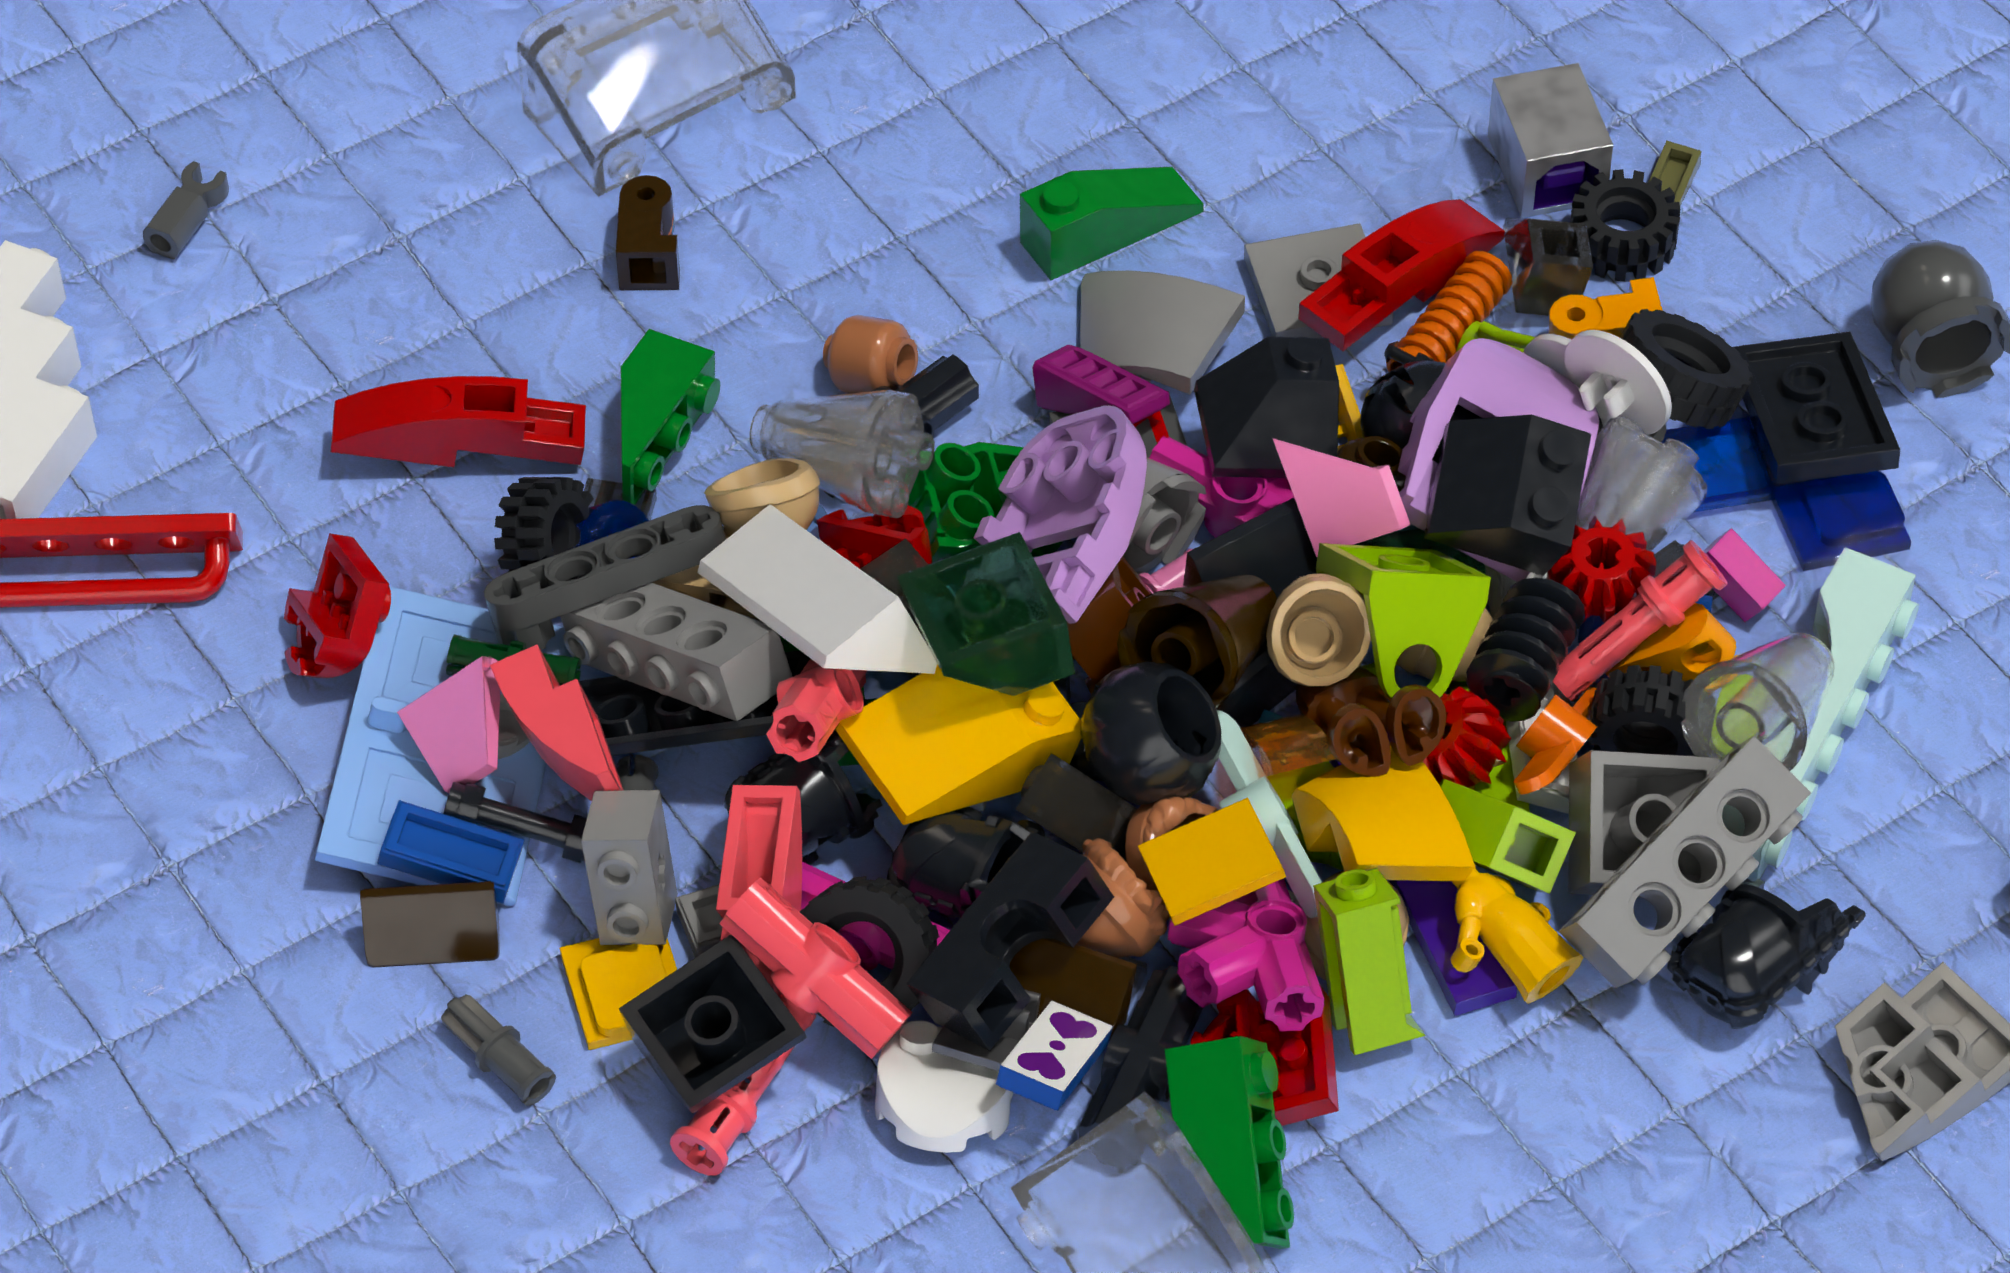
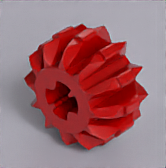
(1604, 567)
(1470, 740)

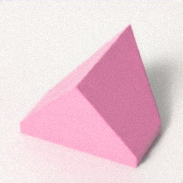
(1340, 497)
(458, 725)

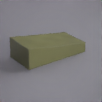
(1677, 168)

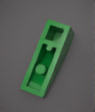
(1099, 213)

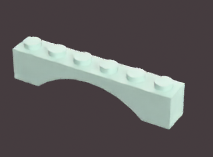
(1857, 619)

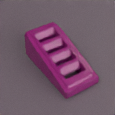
(1079, 381)

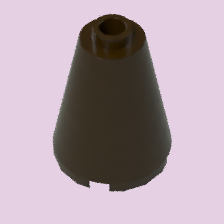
(1201, 630)

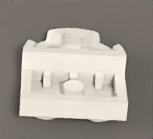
(936, 1097)

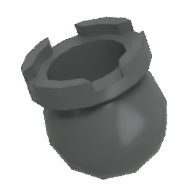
(1939, 317)

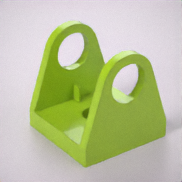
(1410, 602)

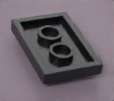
(1817, 409)

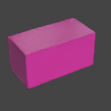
(1749, 579)

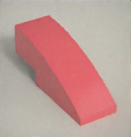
(558, 722)
(762, 843)

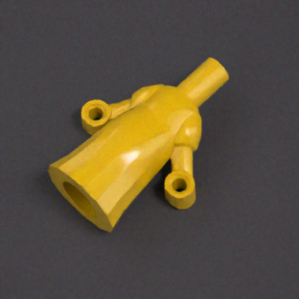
(1514, 933)

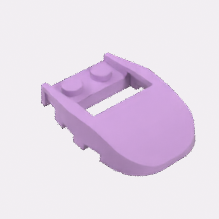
(1490, 383)
(1069, 483)

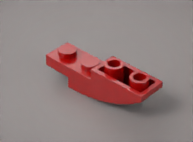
(1394, 264)
(437, 416)

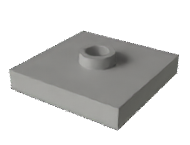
(1292, 269)

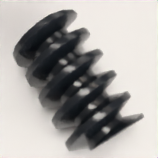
(1525, 646)

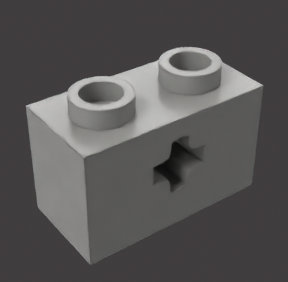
(629, 867)

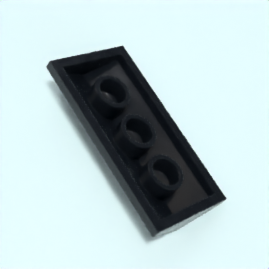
(646, 720)

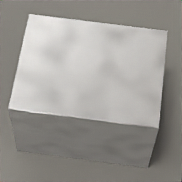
(1547, 137)

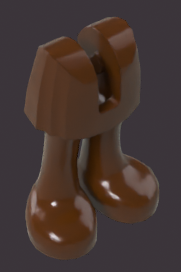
(1365, 722)

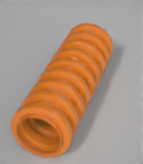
(1463, 300)

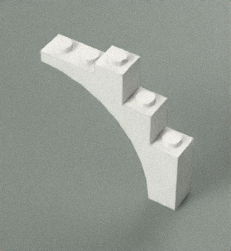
(41, 418)

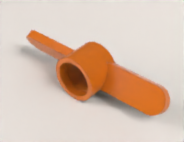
(1554, 741)

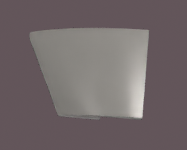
(1156, 323)
(1923, 1058)

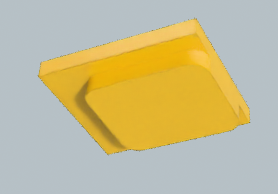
(1211, 861)
(608, 978)

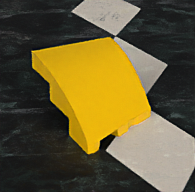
(1385, 823)

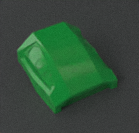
(960, 491)

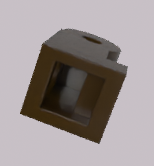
(645, 238)

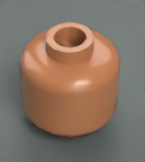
(869, 354)

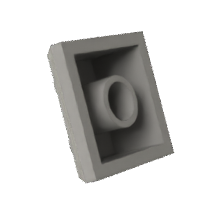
(1617, 806)

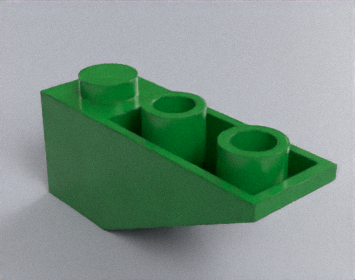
(662, 397)
(1228, 1116)

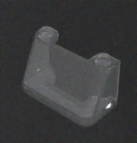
(624, 70)
(1135, 1203)

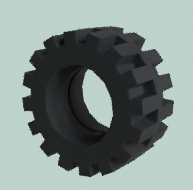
(1640, 712)

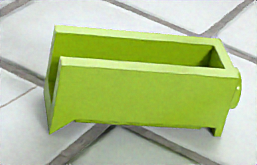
(1365, 960)

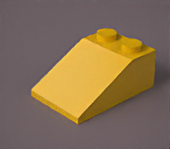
(956, 743)

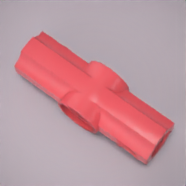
(813, 707)
(815, 968)

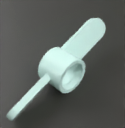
(1278, 825)

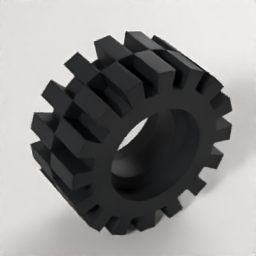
(1634, 202)
(540, 519)

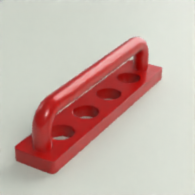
(120, 535)

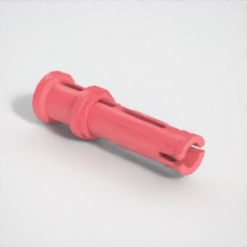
(1659, 603)
(730, 1113)

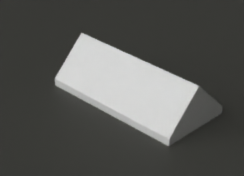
(816, 598)

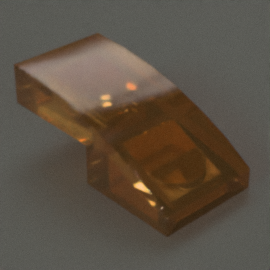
(1287, 744)

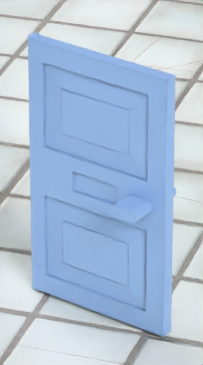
(379, 754)

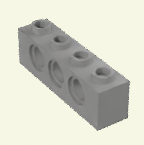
(680, 648)
(1606, 924)

